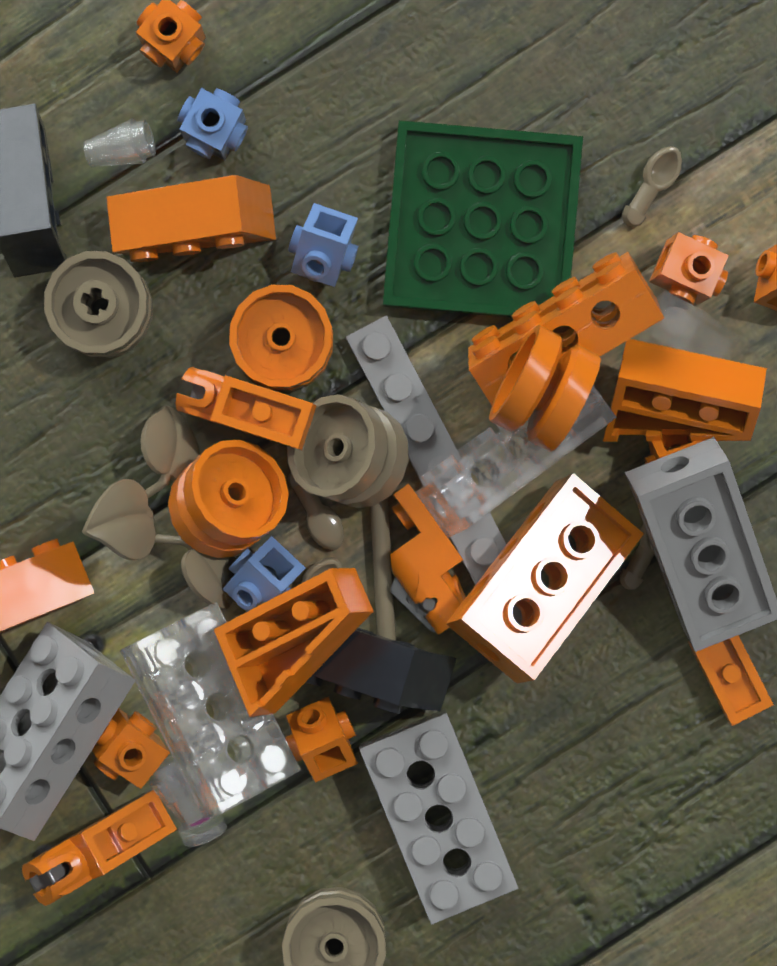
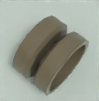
(79, 285)
(350, 453)
(337, 915)

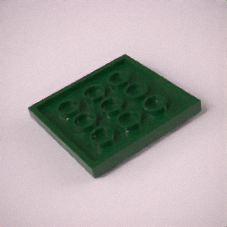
(480, 218)

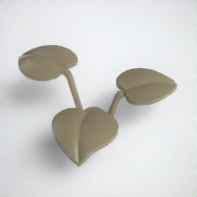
(127, 523)

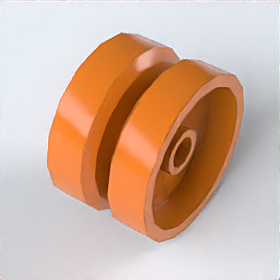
(288, 365)
(545, 388)
(228, 498)

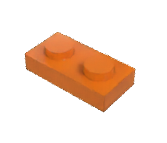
(733, 679)

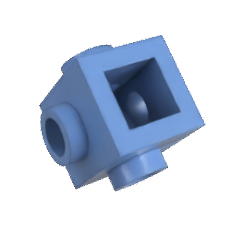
(217, 139)
(324, 245)
(262, 574)

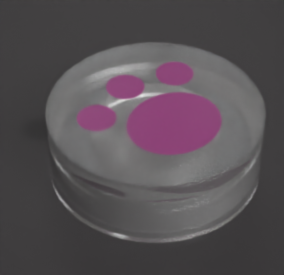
(202, 830)

